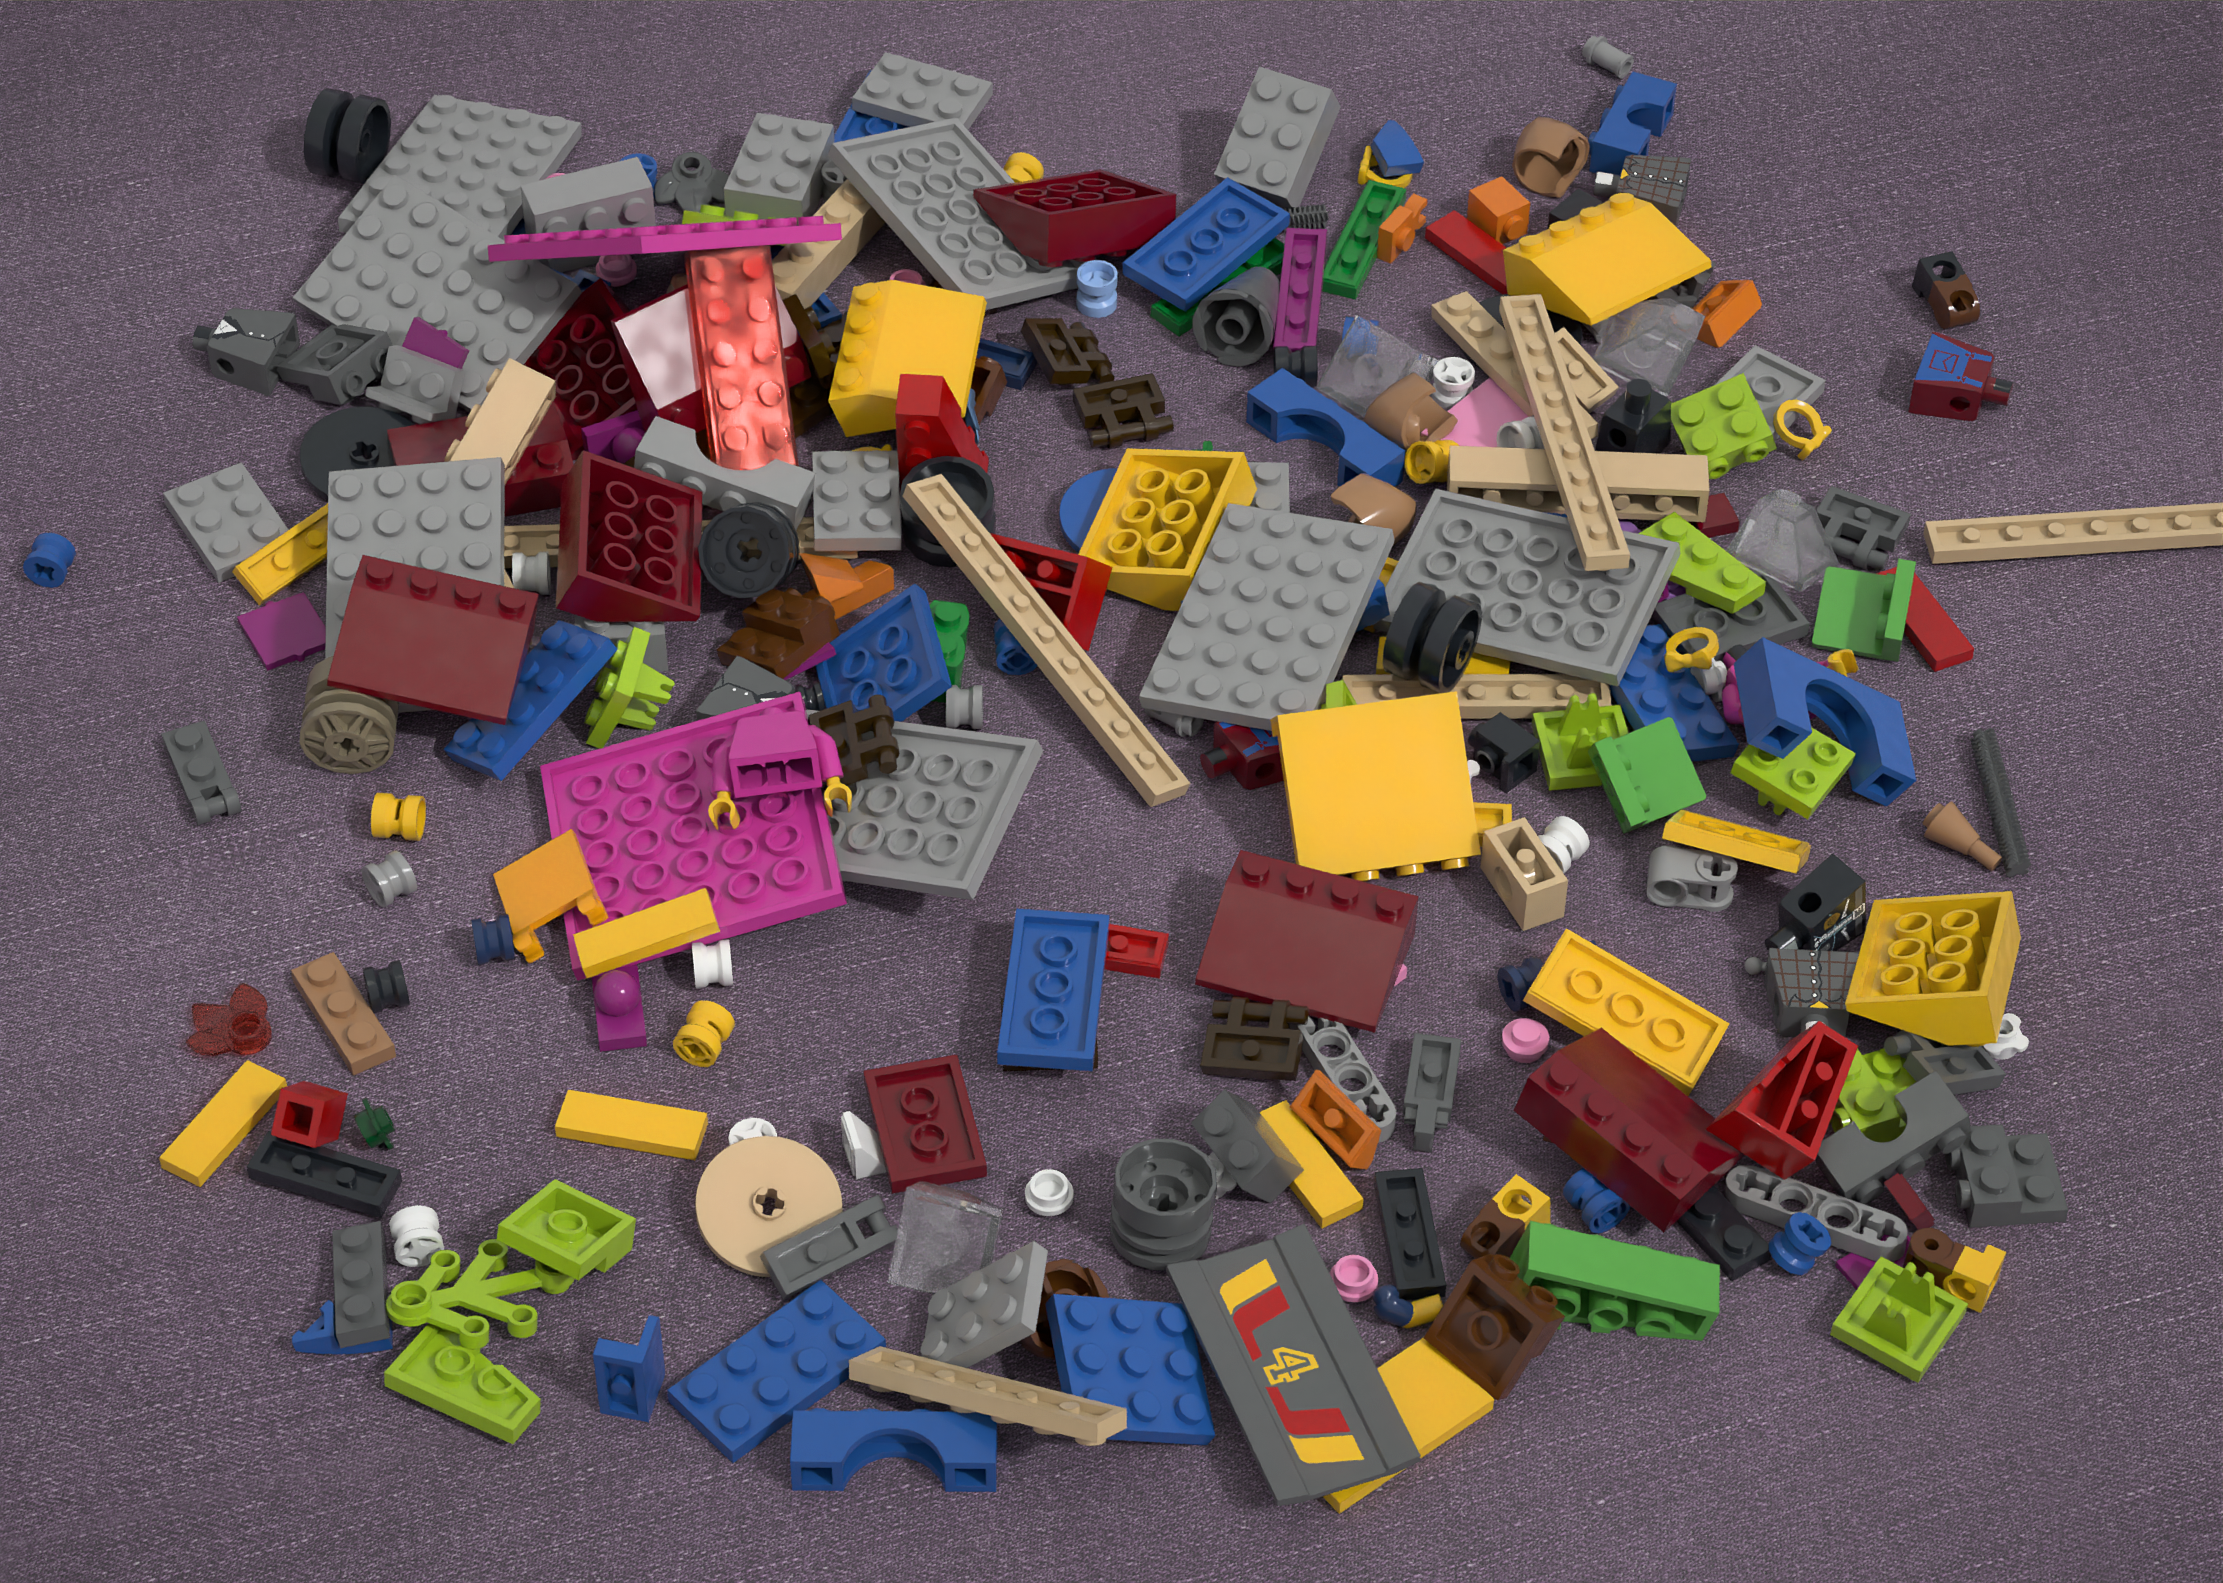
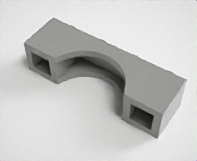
(673, 454)

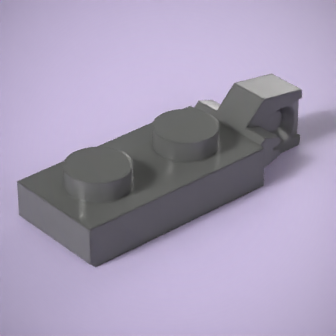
(1430, 1086)

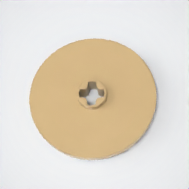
(747, 1175)

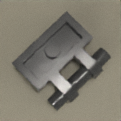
(1862, 520)
(1960, 1066)

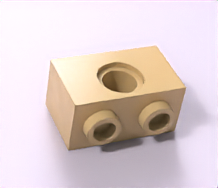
(1524, 874)

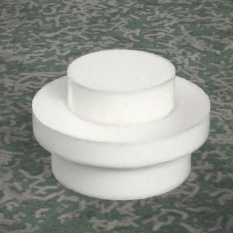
(1049, 1193)

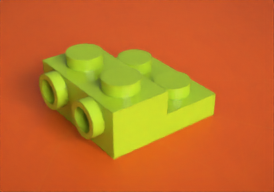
(1723, 425)
(1870, 1096)
(569, 1231)

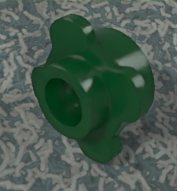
(375, 1125)

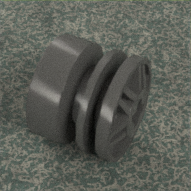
(1162, 1203)

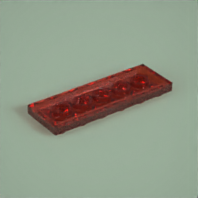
(740, 357)

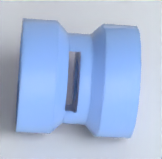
(1097, 288)

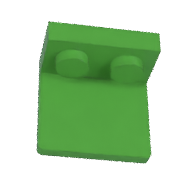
(1864, 611)
(1646, 774)

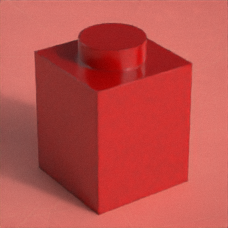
(309, 1114)

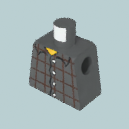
(1650, 179)
(1808, 988)

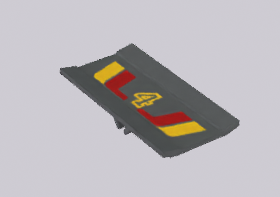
(1293, 1368)

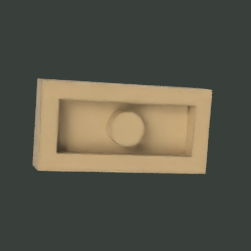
(1588, 379)

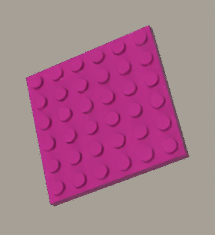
(664, 238)
(652, 840)

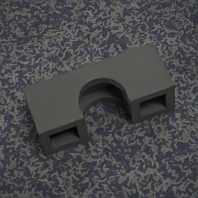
(1861, 1166)

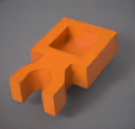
(1398, 230)

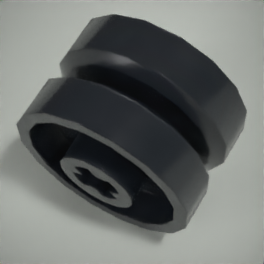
(346, 135)
(971, 485)
(1432, 637)

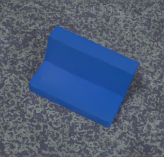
(630, 1374)

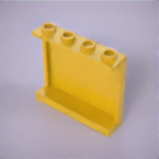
(1378, 786)

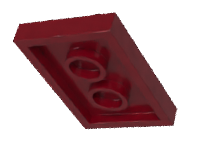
(925, 1123)

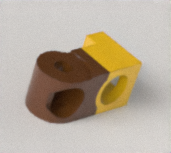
(1505, 1219)
(1955, 1266)

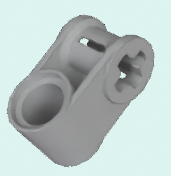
(1686, 878)

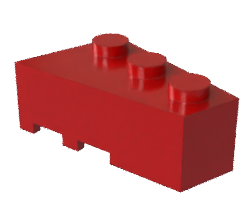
(931, 424)
(1065, 581)
(1789, 1102)

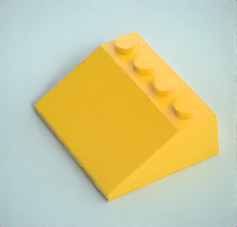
(1603, 260)
(902, 331)
(1163, 519)
(1938, 966)

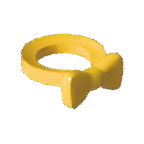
(1365, 174)
(1819, 431)
(1699, 659)

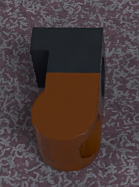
(1947, 293)

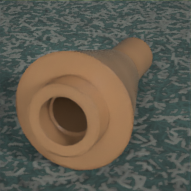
(1951, 829)

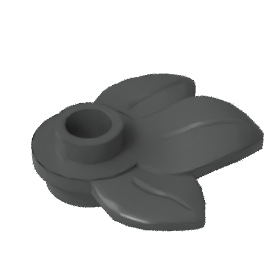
(691, 187)

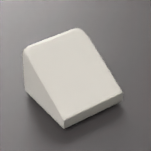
(861, 1147)

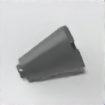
(1239, 317)

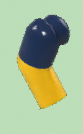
(1402, 1312)

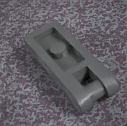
(201, 772)
(829, 1247)

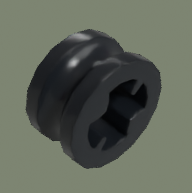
(812, 696)

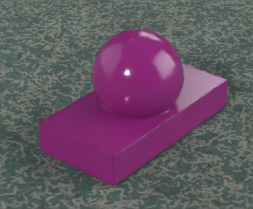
(614, 437)
(619, 1009)

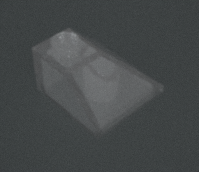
(1649, 342)
(1370, 363)
(1784, 541)
(942, 1237)

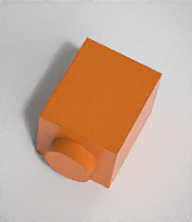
(1499, 210)

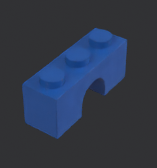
(1638, 111)

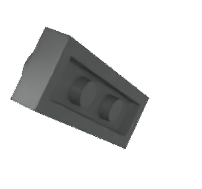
(360, 1284)

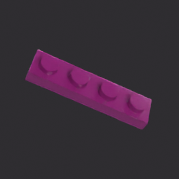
(1301, 288)

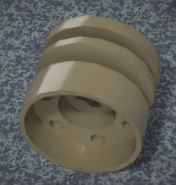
(344, 727)

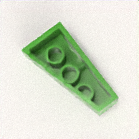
(1620, 1283)

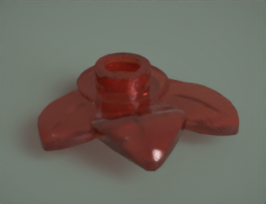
(232, 1027)

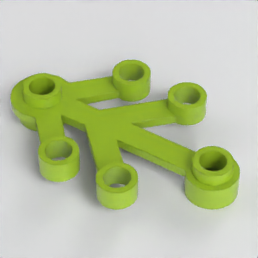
(419, 1302)

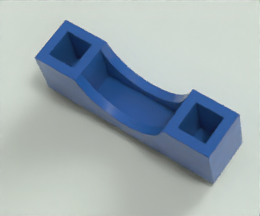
(1291, 409)
(836, 1444)

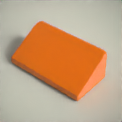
(1727, 310)
(831, 576)
(877, 581)
(1337, 1121)

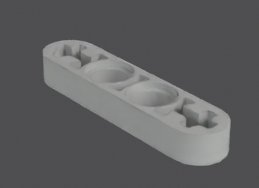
(1348, 1065)
(1820, 1205)

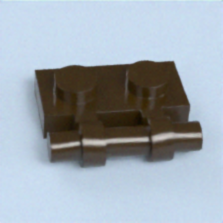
(816, 344)
(1066, 353)
(1121, 401)
(846, 727)
(1254, 1051)

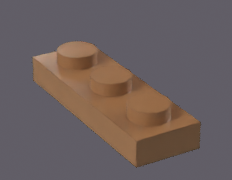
(343, 1013)

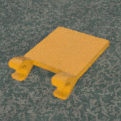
(544, 887)

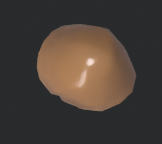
(1549, 156)
(1407, 410)
(1377, 504)

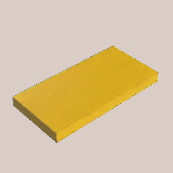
(1597, 990)
(1433, 1402)

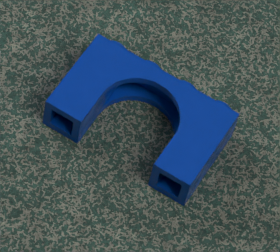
(1782, 687)

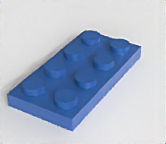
(1206, 244)
(548, 683)
(1653, 693)
(1053, 990)
(773, 1370)

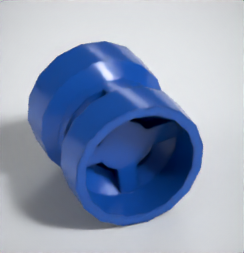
(1009, 653)
(1598, 1203)

